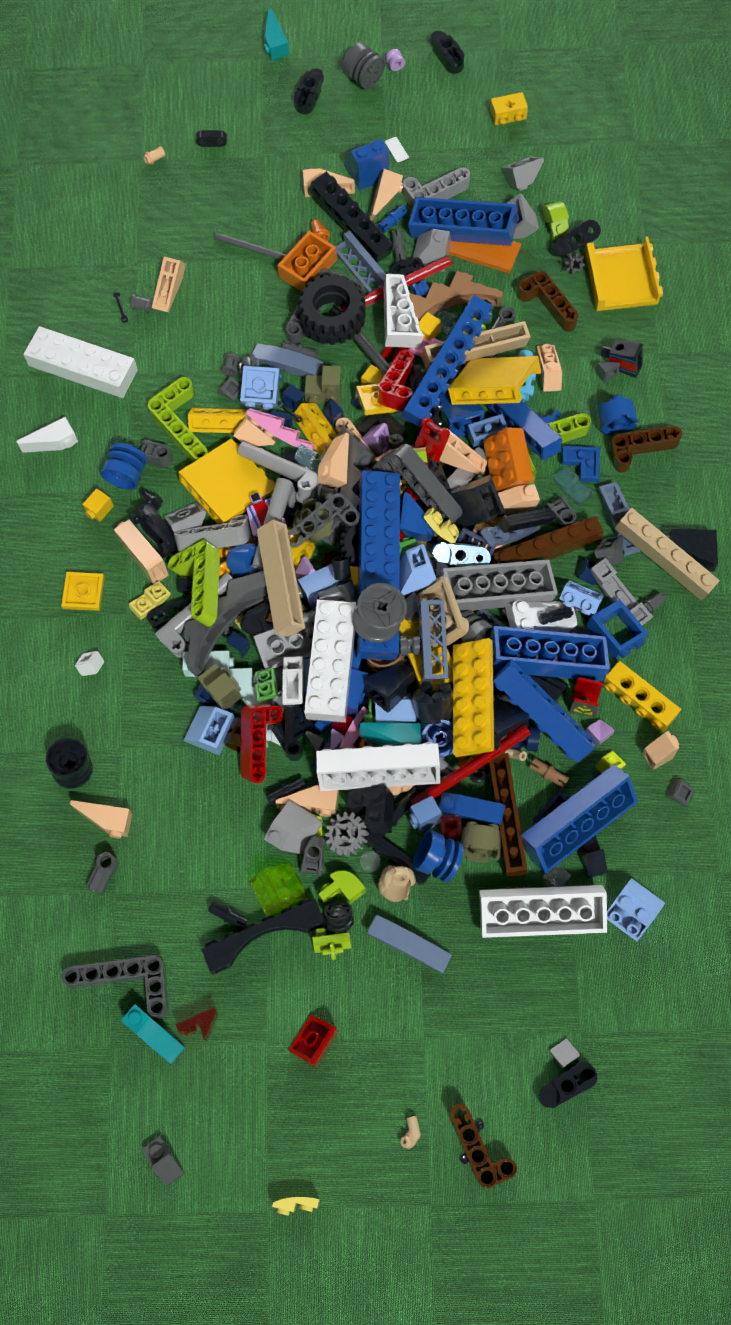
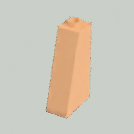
(141, 551)

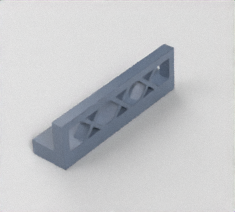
(364, 258)
(425, 641)

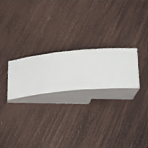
(293, 680)

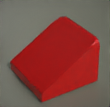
(342, 727)

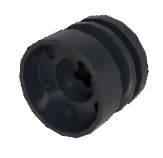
(62, 756)

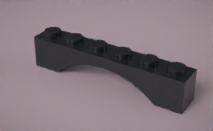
(223, 953)

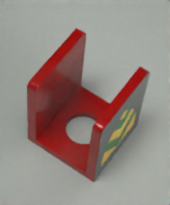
(586, 689)

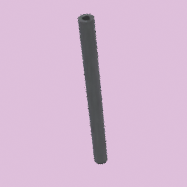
(249, 246)

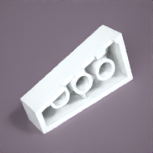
(399, 316)

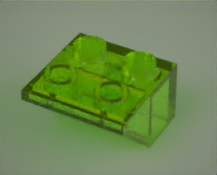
(278, 888)

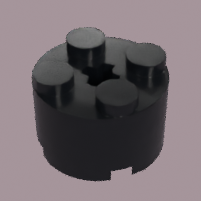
(433, 702)

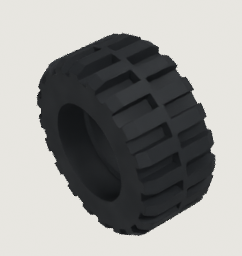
(331, 290)

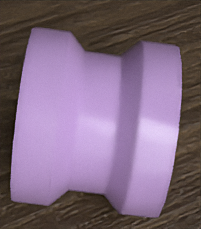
(395, 60)

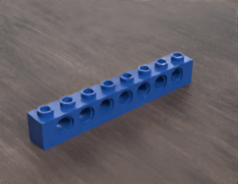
(476, 308)

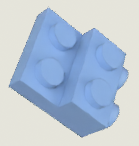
(260, 387)
(581, 597)

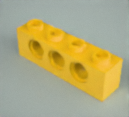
(639, 686)

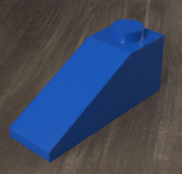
(471, 808)

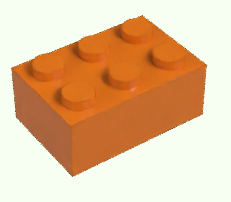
(306, 260)
(508, 459)

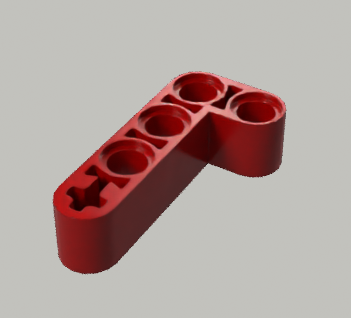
(391, 389)
(254, 767)

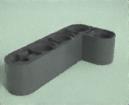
(319, 523)

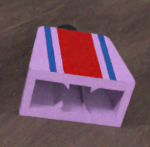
(257, 513)

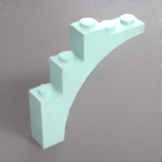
(243, 676)

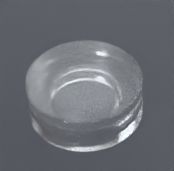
(370, 862)

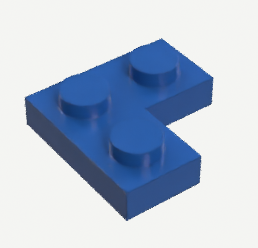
(586, 458)

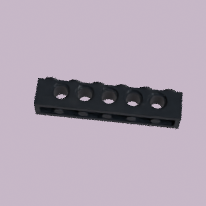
(327, 183)

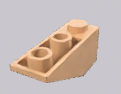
(550, 368)
(313, 801)

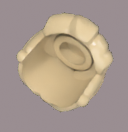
(396, 883)

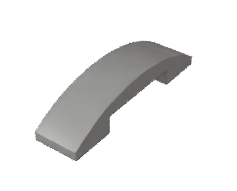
(615, 590)

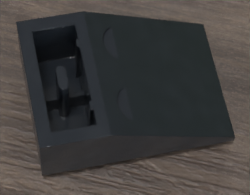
(478, 502)

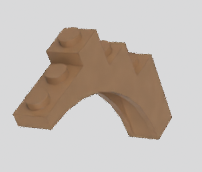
(457, 294)

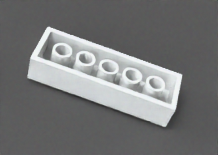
(81, 362)
(330, 661)
(378, 766)
(543, 911)

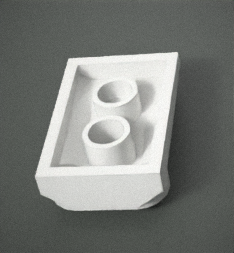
(525, 616)

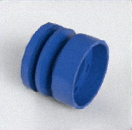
(123, 466)
(438, 856)

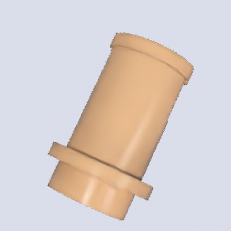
(151, 157)

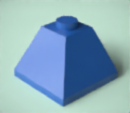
(413, 521)

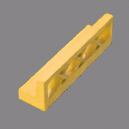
(215, 419)
(313, 429)

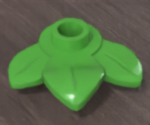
(371, 716)

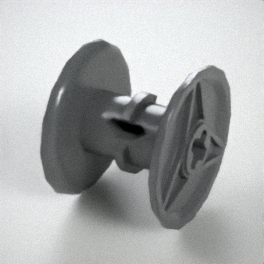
(379, 612)

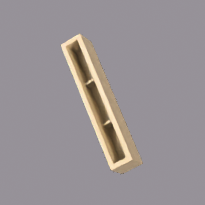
(487, 344)
(666, 554)
(280, 579)

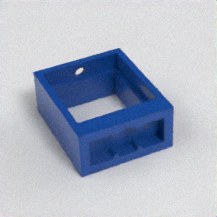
(618, 609)

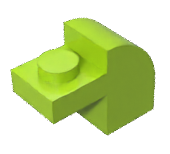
(556, 216)
(345, 883)

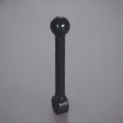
(124, 318)
(298, 418)
(480, 1125)

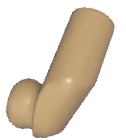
(516, 754)
(412, 1135)

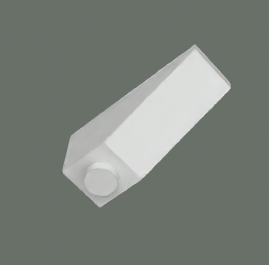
(49, 438)

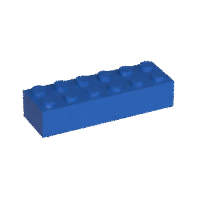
(465, 220)
(551, 653)
(579, 818)

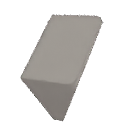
(564, 1053)

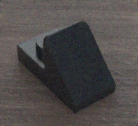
(593, 858)

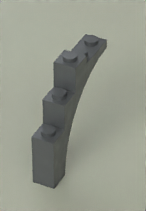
(358, 459)
(241, 595)

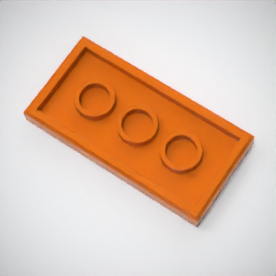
(489, 255)

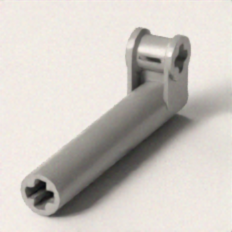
(306, 478)
(283, 495)
(171, 631)

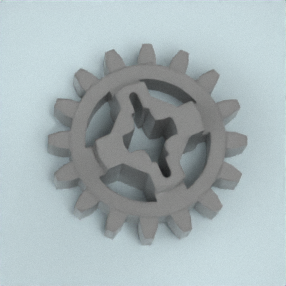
(338, 839)

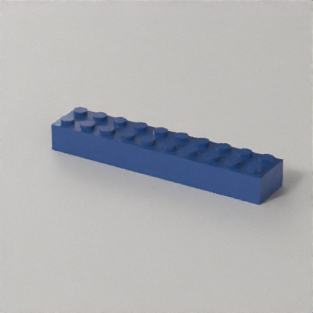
(378, 547)

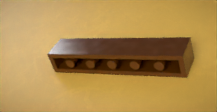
(553, 543)
(510, 828)

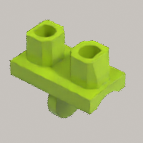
(331, 944)

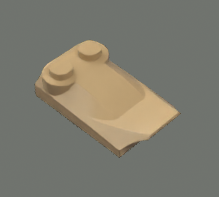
(455, 624)

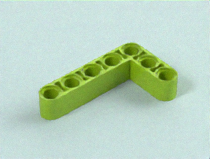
(165, 412)
(574, 431)
(204, 563)

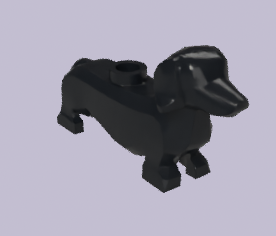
(154, 525)

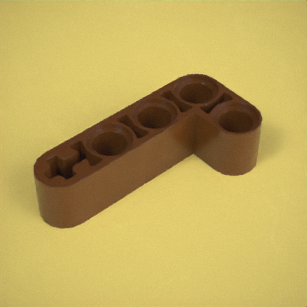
(544, 288)
(666, 438)
(477, 1143)

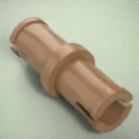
(549, 773)

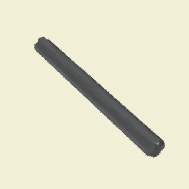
(369, 349)

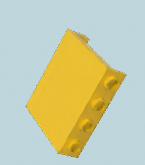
(623, 276)
(493, 380)
(225, 482)

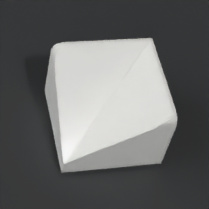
(89, 663)

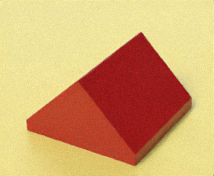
(313, 1040)

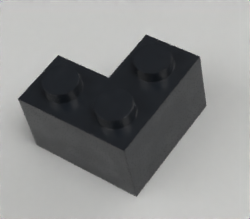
(375, 805)

